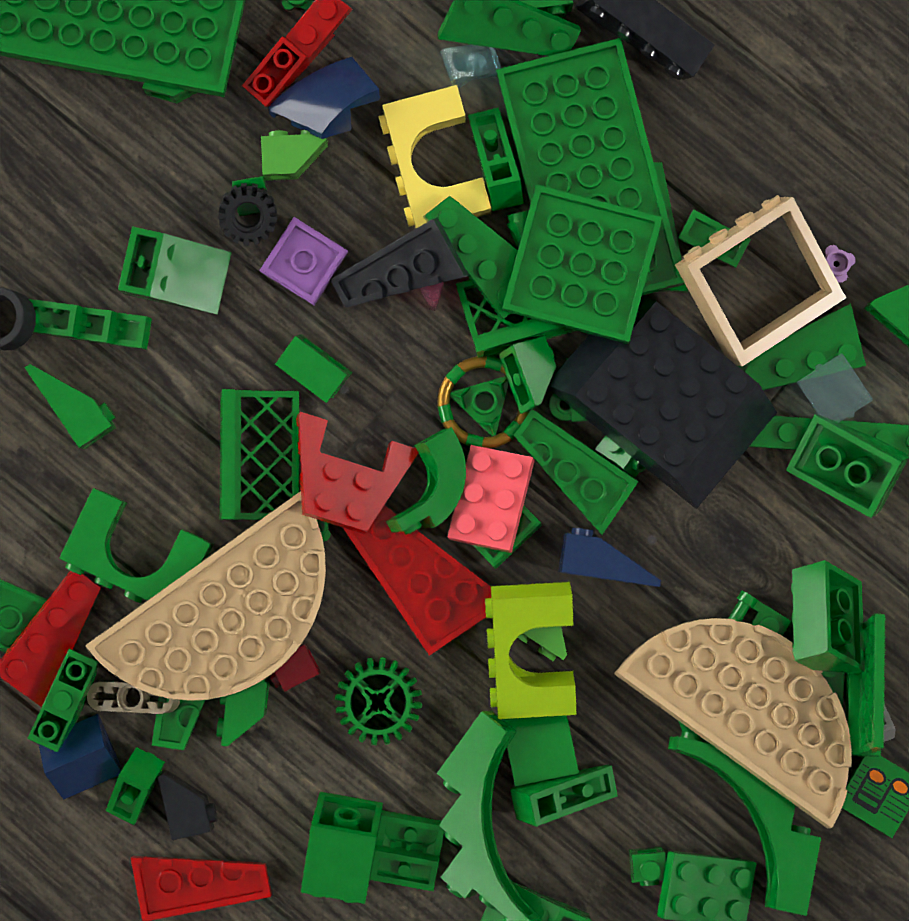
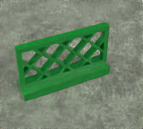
(500, 339)
(231, 451)
(866, 693)

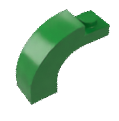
(444, 487)

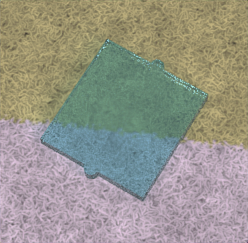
(835, 389)

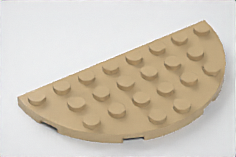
(227, 616)
(753, 704)

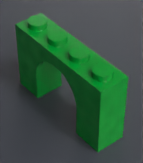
(90, 550)

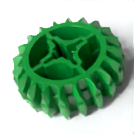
(359, 722)

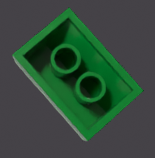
(827, 619)

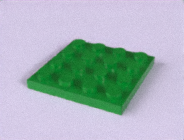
(582, 264)

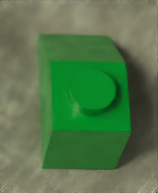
(528, 371)
(135, 785)

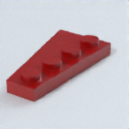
(43, 644)
(186, 886)

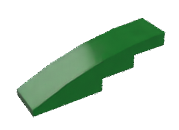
(91, 324)

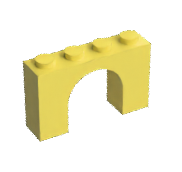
(407, 123)

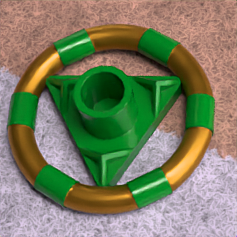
(480, 401)

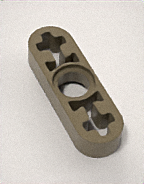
(121, 704)

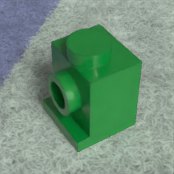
(647, 865)

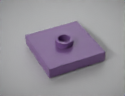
(303, 261)

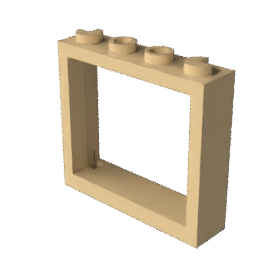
(783, 326)

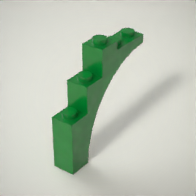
(469, 822)
(787, 848)

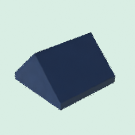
(82, 760)

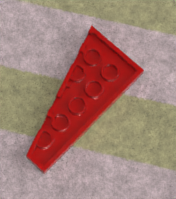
(423, 581)

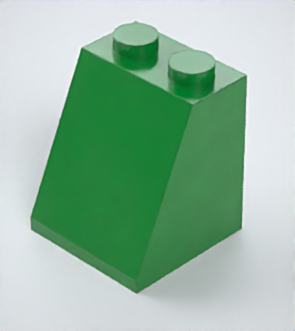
(341, 847)

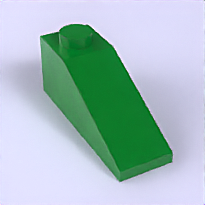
(496, 159)
(78, 412)
(561, 796)

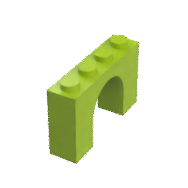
(513, 613)

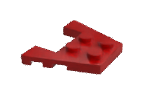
(341, 489)

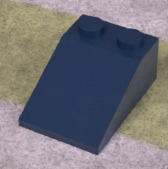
(596, 558)

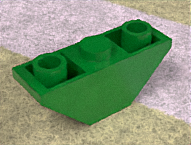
(64, 700)
(242, 711)

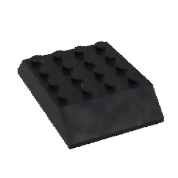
(666, 400)

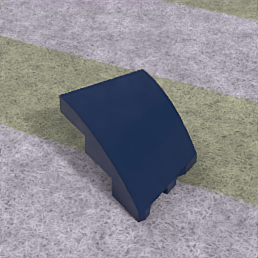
(325, 98)

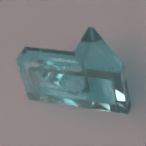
(469, 63)

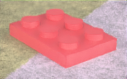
(491, 499)

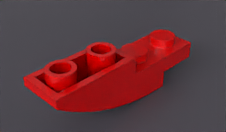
(296, 50)

